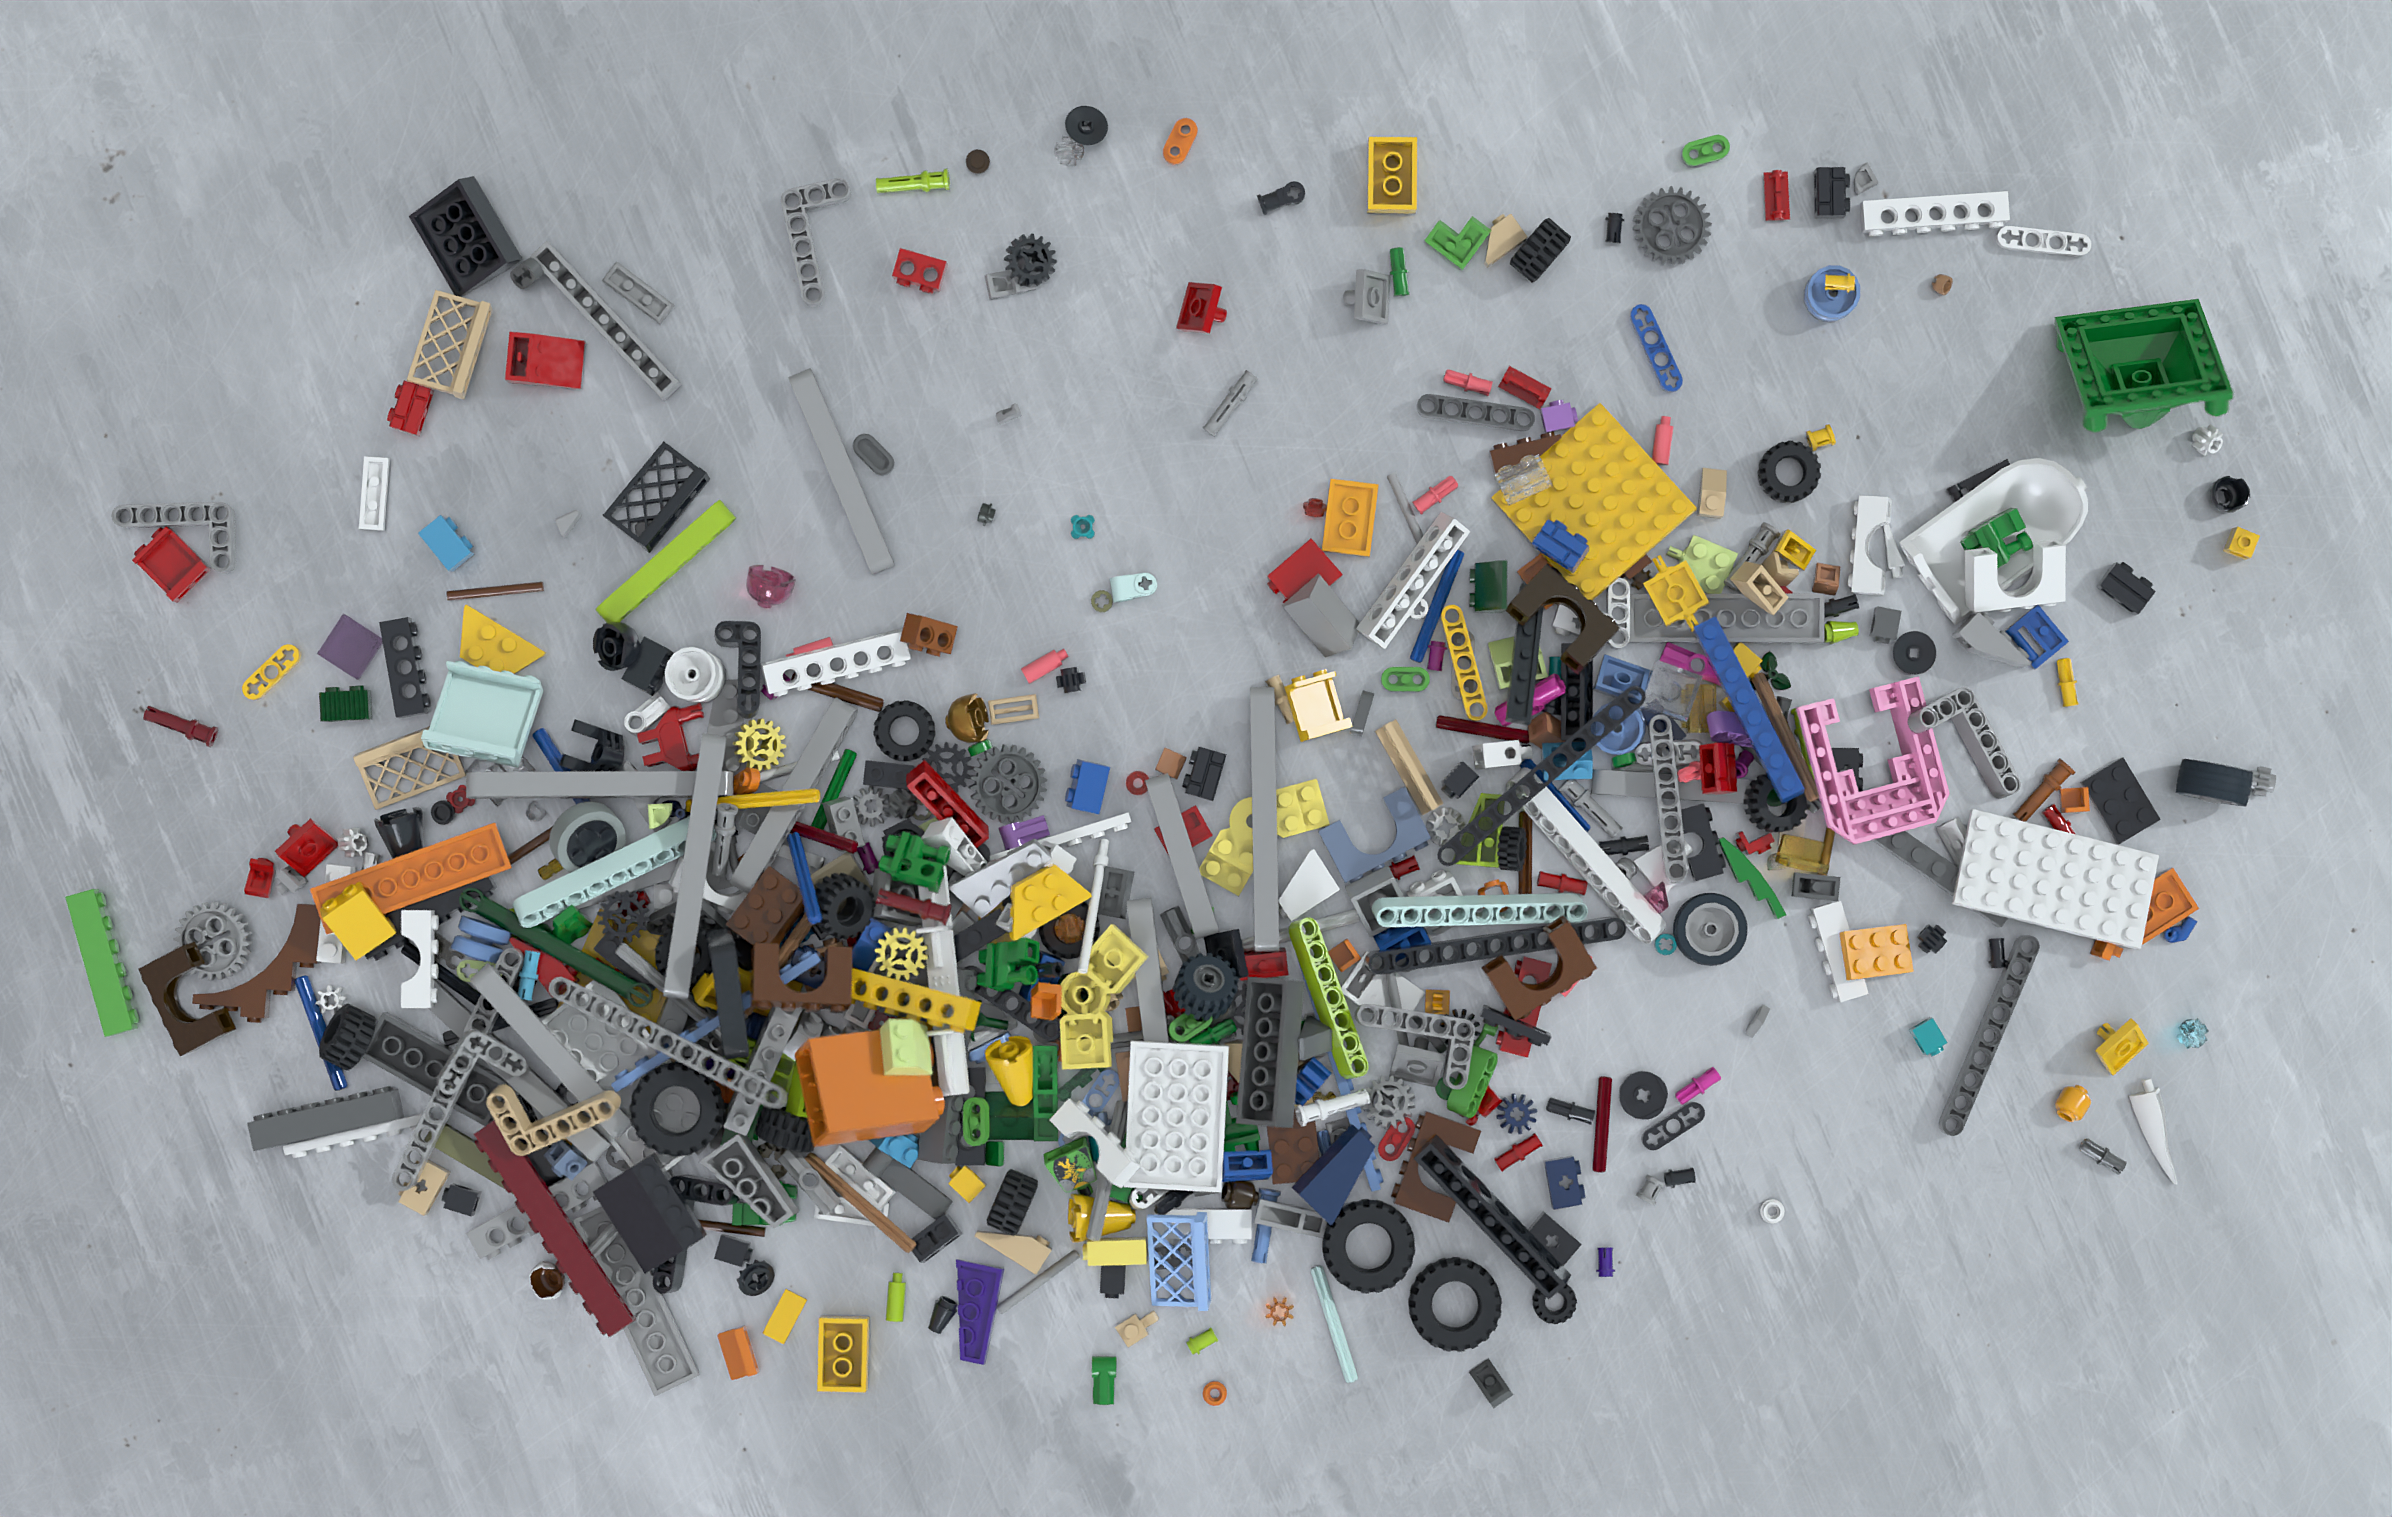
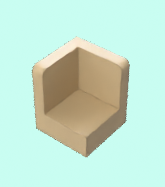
(1779, 569)

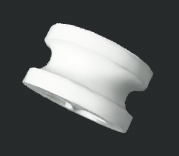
(1423, 604)

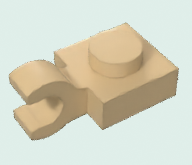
(1134, 1329)

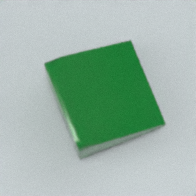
(994, 1153)

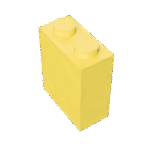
(1116, 1251)

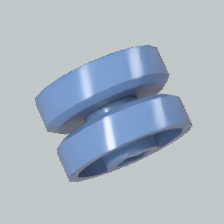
(1823, 305)
(1626, 740)
(480, 943)

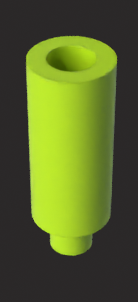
(895, 1298)

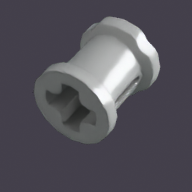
(1650, 1189)

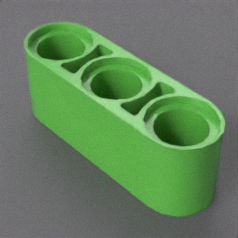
(1468, 1099)

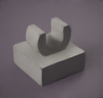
(290, 880)

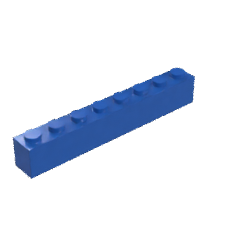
(1749, 710)

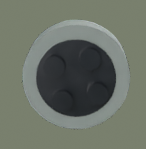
(585, 835)

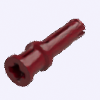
(191, 729)
(926, 909)

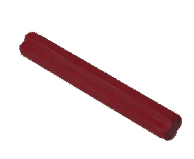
(1482, 729)
(825, 837)
(1602, 1124)

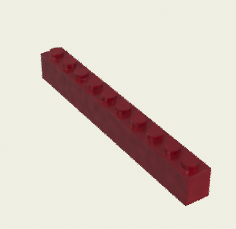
(557, 1231)

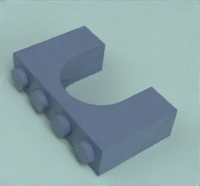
(1409, 834)

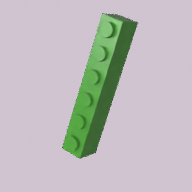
(101, 962)

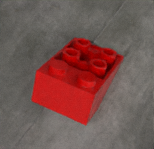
(544, 360)

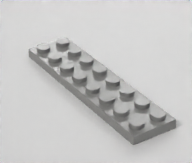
(1741, 619)
(654, 1331)

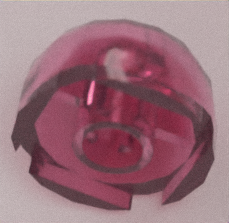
(769, 586)

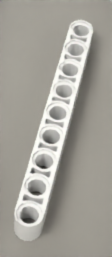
(1590, 861)

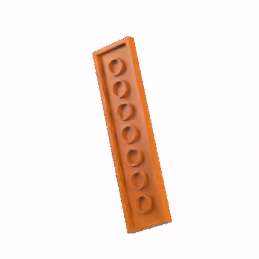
(424, 871)

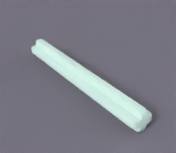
(1334, 1324)

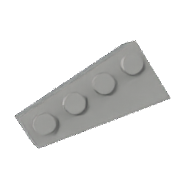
(750, 1178)

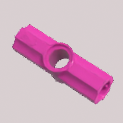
(1682, 658)
(1544, 692)

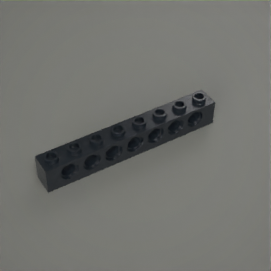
(1492, 1216)

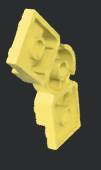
(1231, 854)
(1086, 1026)

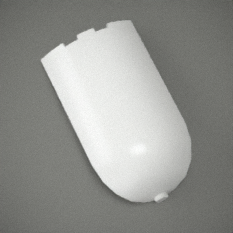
(2048, 501)

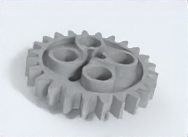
(203, 921)

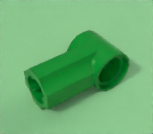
(1103, 1373)

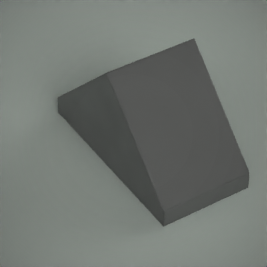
(1314, 1039)

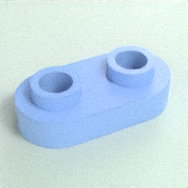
(978, 1053)

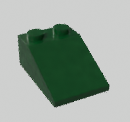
(1489, 587)

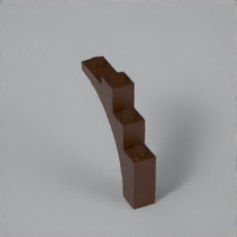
(278, 975)

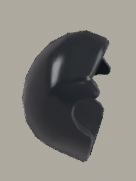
(2230, 494)

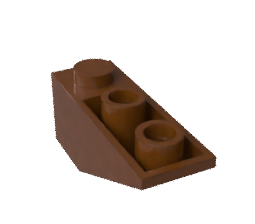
(1512, 455)

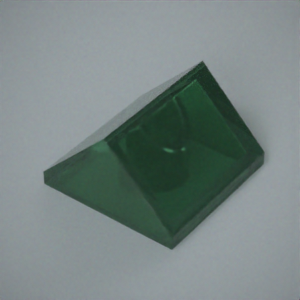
(1007, 1119)

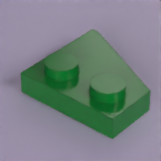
(571, 925)

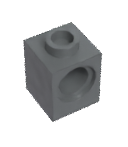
(1885, 624)

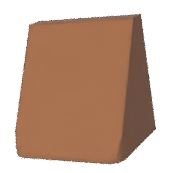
(1826, 579)
(1170, 763)
(1133, 1019)

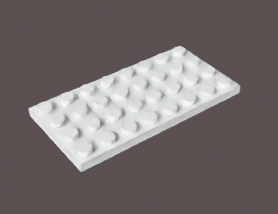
(2055, 879)
(607, 1053)

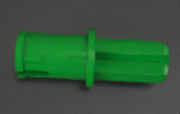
(1399, 271)
(1215, 1033)

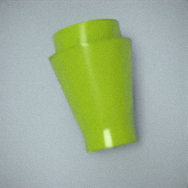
(1837, 631)

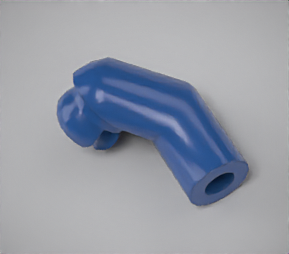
(2181, 932)

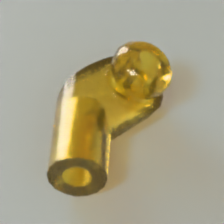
(1319, 1095)

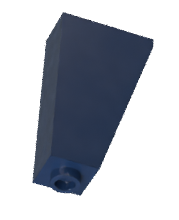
(1335, 1173)

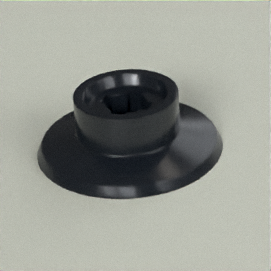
(1086, 117)
(1926, 652)

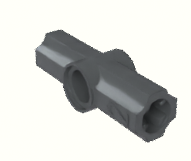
(1178, 928)

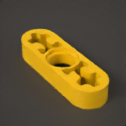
(281, 673)

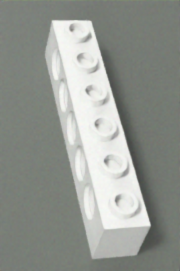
(1996, 203)
(1413, 580)
(774, 669)

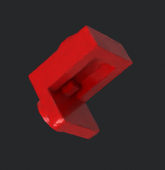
(1760, 844)
(260, 877)

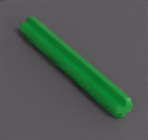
(835, 786)

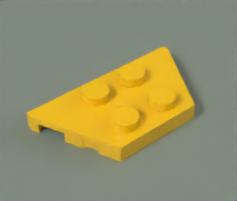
(493, 645)
(1043, 898)

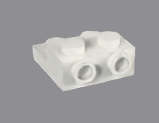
(1440, 885)

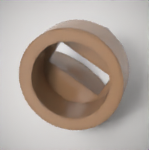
(1943, 284)

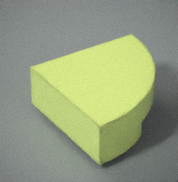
(659, 814)

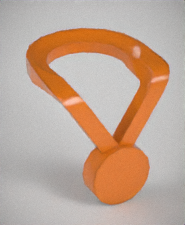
(1495, 883)

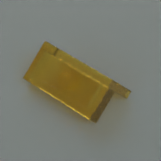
(1801, 854)

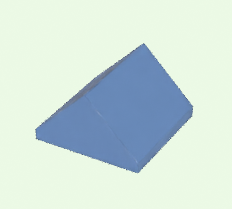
(1619, 675)

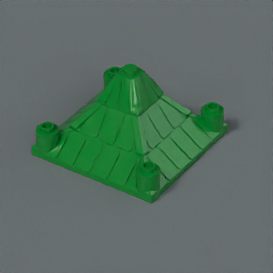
(2143, 362)

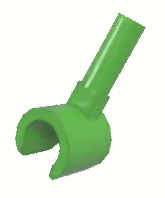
(1487, 1029)

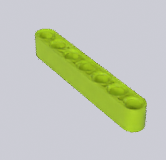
(666, 563)
(1328, 985)

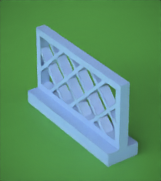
(1200, 1260)

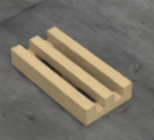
(1034, 707)

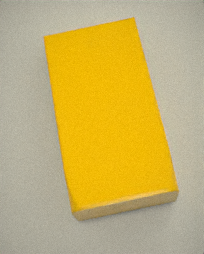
(784, 1316)

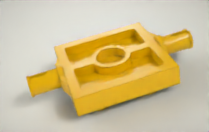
(1676, 593)

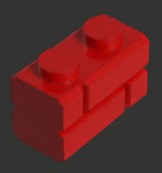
(410, 408)
(1718, 768)

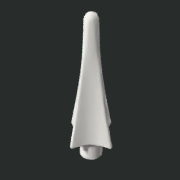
(1893, 557)

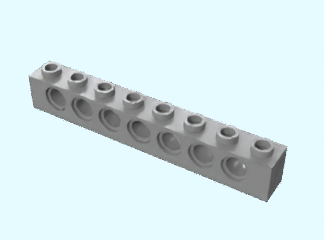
(606, 321)

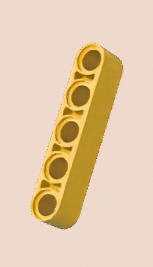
(1459, 651)

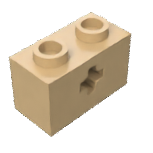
(423, 1200)

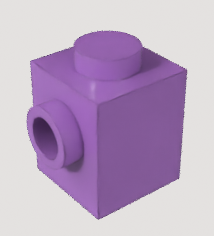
(1558, 416)

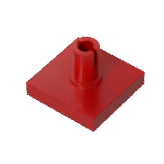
(1200, 308)
(306, 846)

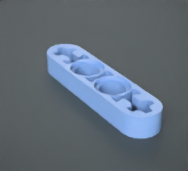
(1100, 1082)

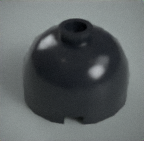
(616, 645)

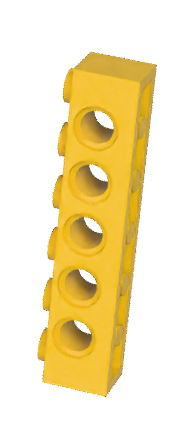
(964, 1012)

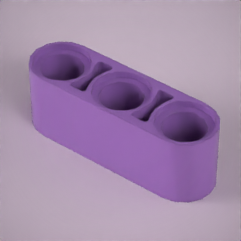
(1726, 728)

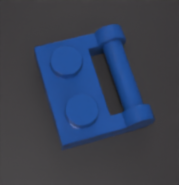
(2042, 631)

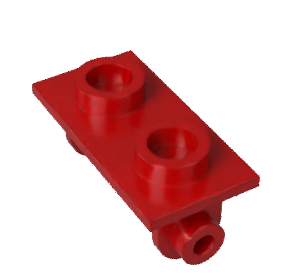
(1776, 195)
(1524, 387)

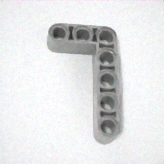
(804, 234)
(185, 519)
(1971, 736)
(1426, 1028)

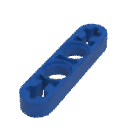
(1653, 349)

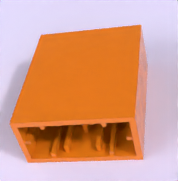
(852, 1097)

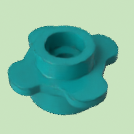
(1087, 531)

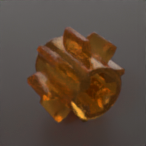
(1070, 928)
(1273, 1308)

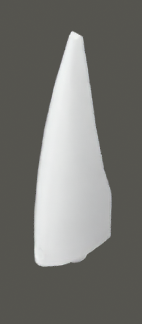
(2151, 1118)

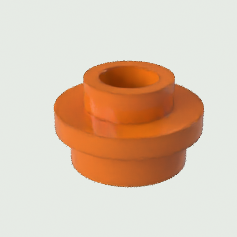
(1211, 1400)

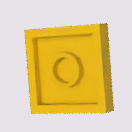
(2120, 1045)

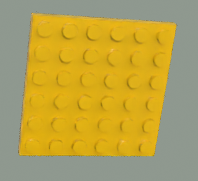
(1606, 494)

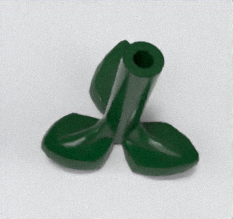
(1778, 680)
(985, 1021)

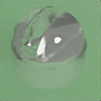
(535, 811)
(1772, 865)

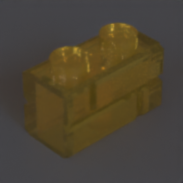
(1703, 705)

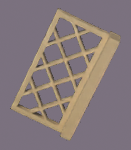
(470, 349)
(396, 748)
(1409, 767)

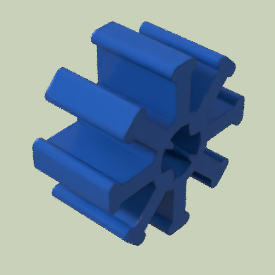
(1309, 1080)

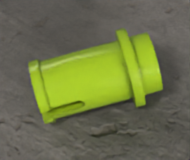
(1201, 1341)

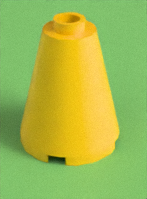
(1013, 1068)
(1117, 1218)

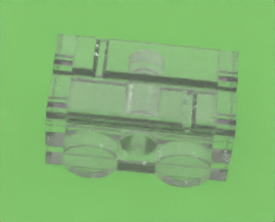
(1523, 479)

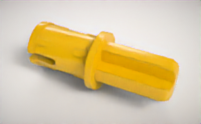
(2067, 682)

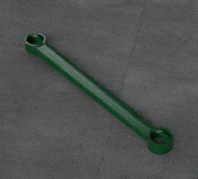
(557, 948)

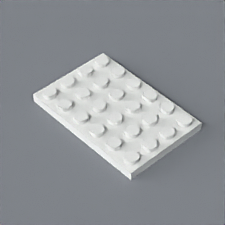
(1177, 1115)

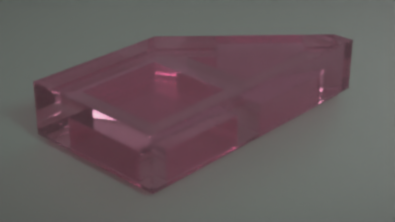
(1657, 897)

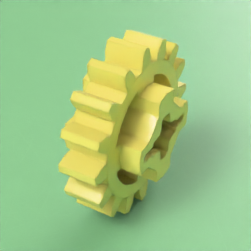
(752, 737)
(894, 944)

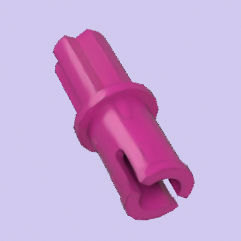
(1698, 1085)

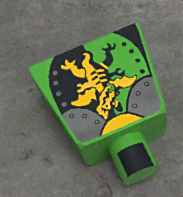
(1072, 1166)

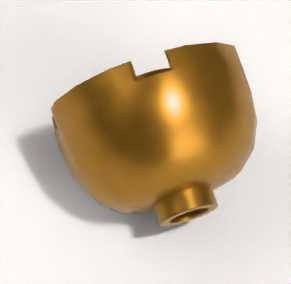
(967, 719)

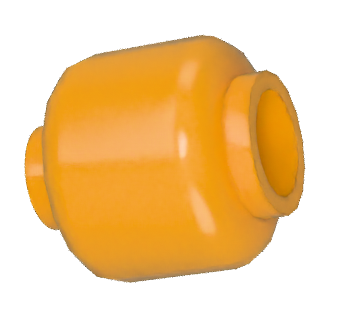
(2073, 1103)

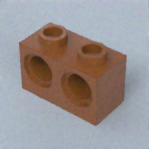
(928, 633)

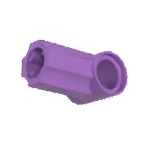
(1018, 833)

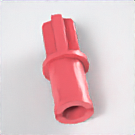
(1468, 382)
(1435, 494)
(1690, 772)

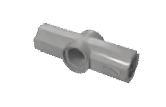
(819, 1193)

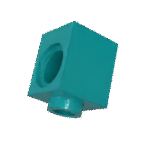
(1928, 1037)

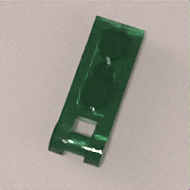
(1082, 1078)

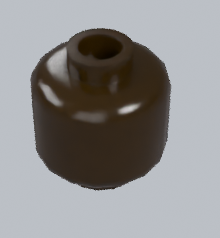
(1239, 1195)

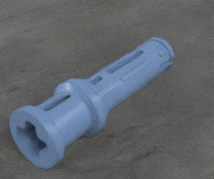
(1263, 1232)

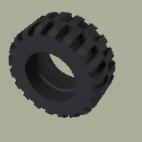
(653, 1133)
(1392, 1269)
(1460, 1337)

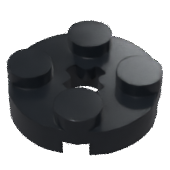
(1630, 1090)

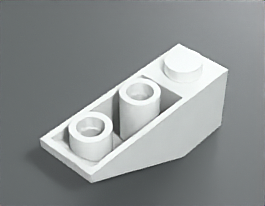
(963, 855)

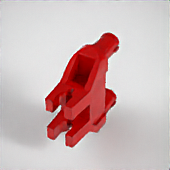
(672, 739)

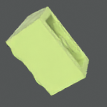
(1501, 657)

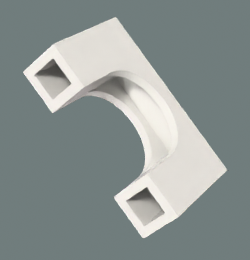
(2044, 586)

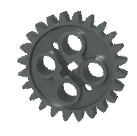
(1651, 231)
(994, 800)

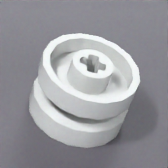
(682, 669)

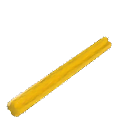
(767, 799)

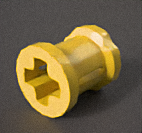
(1820, 437)

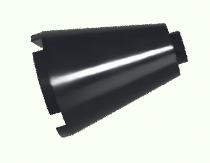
(401, 831)

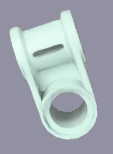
(1127, 586)

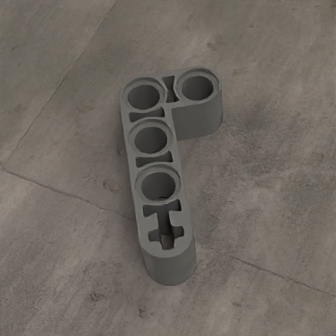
(907, 1183)

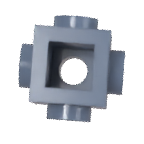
(565, 1159)

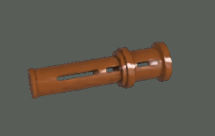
(2051, 782)

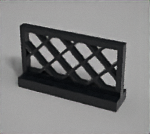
(673, 508)

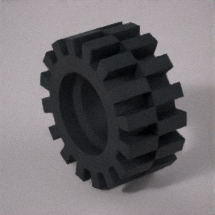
(1512, 848)
(1555, 1316)

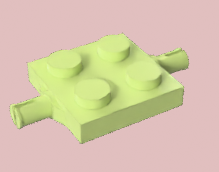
(1708, 562)

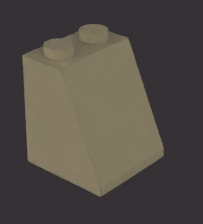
(843, 864)

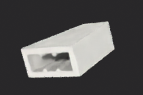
(1307, 887)

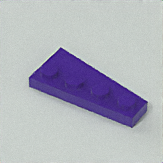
(978, 1299)

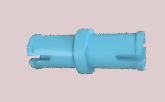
(528, 975)

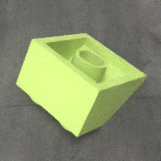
(905, 1048)

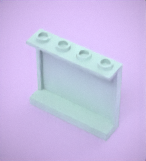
(484, 714)

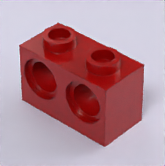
(921, 264)

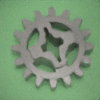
(1395, 1096)

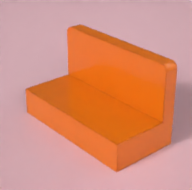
(738, 1353)

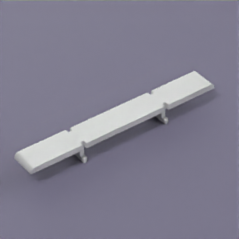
(944, 978)

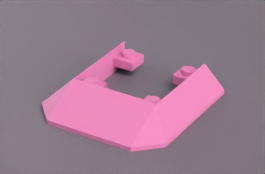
(1918, 775)

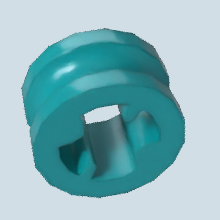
(1665, 952)

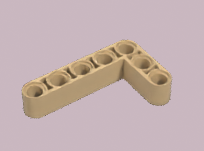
(552, 1123)

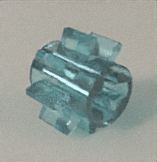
(2192, 1033)

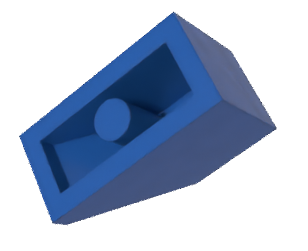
(865, 944)

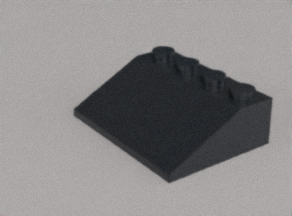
(465, 236)
(650, 1213)

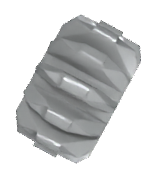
(879, 803)

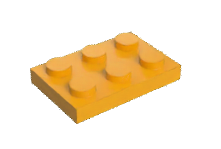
(1350, 517)
(1876, 952)

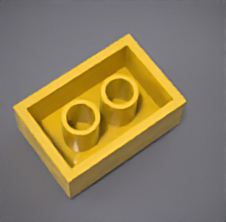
(1392, 175)
(843, 1353)

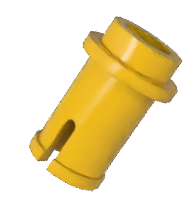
(1839, 282)

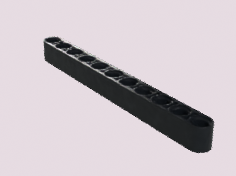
(1547, 765)
(1483, 943)

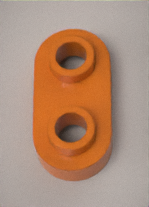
(1181, 141)
(746, 781)

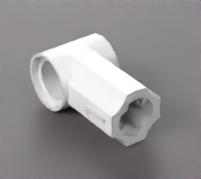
(649, 713)

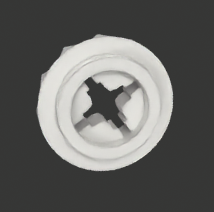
(1436, 820)

